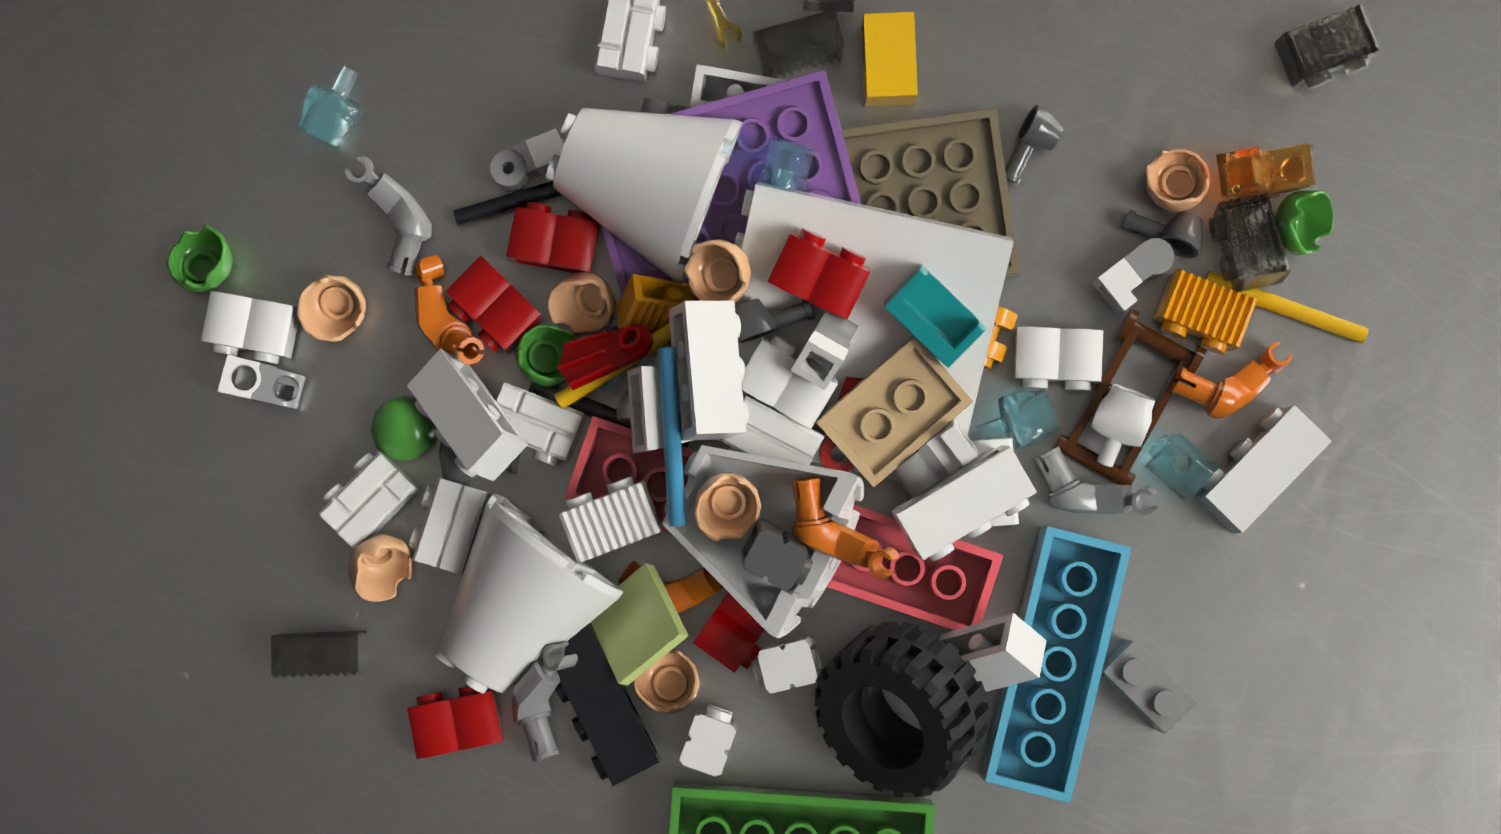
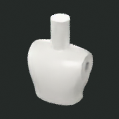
(1122, 419)

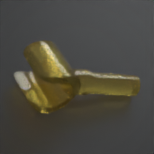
(723, 23)

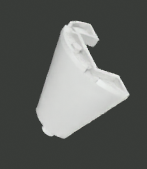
(645, 176)
(516, 600)
(765, 602)

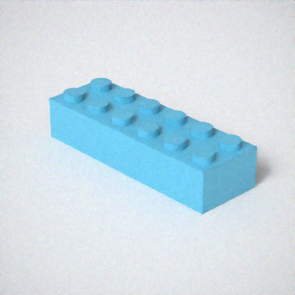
(1045, 721)

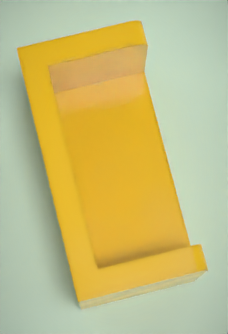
(889, 59)

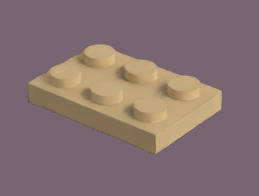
(894, 411)

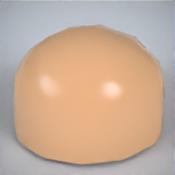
(1177, 180)
(718, 271)
(582, 303)
(331, 308)
(726, 506)
(379, 566)
(668, 684)

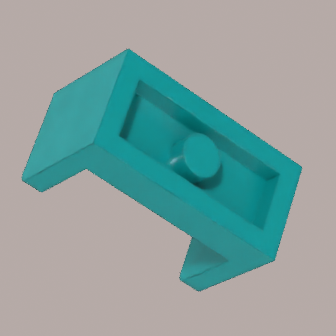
(934, 316)

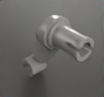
(404, 214)
(1088, 497)
(532, 703)

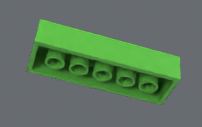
(781, 811)

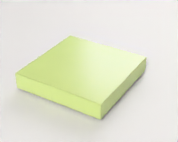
(639, 625)

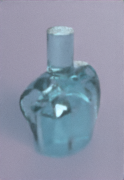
(330, 112)
(1023, 417)

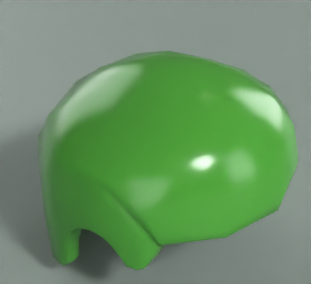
(1304, 219)
(200, 260)
(541, 353)
(402, 430)

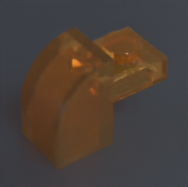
(1270, 172)

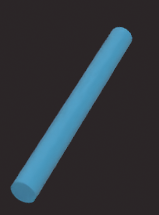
(672, 437)

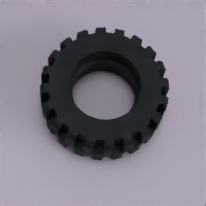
(929, 681)

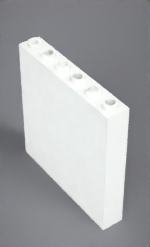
(895, 245)

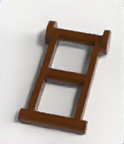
(1127, 333)

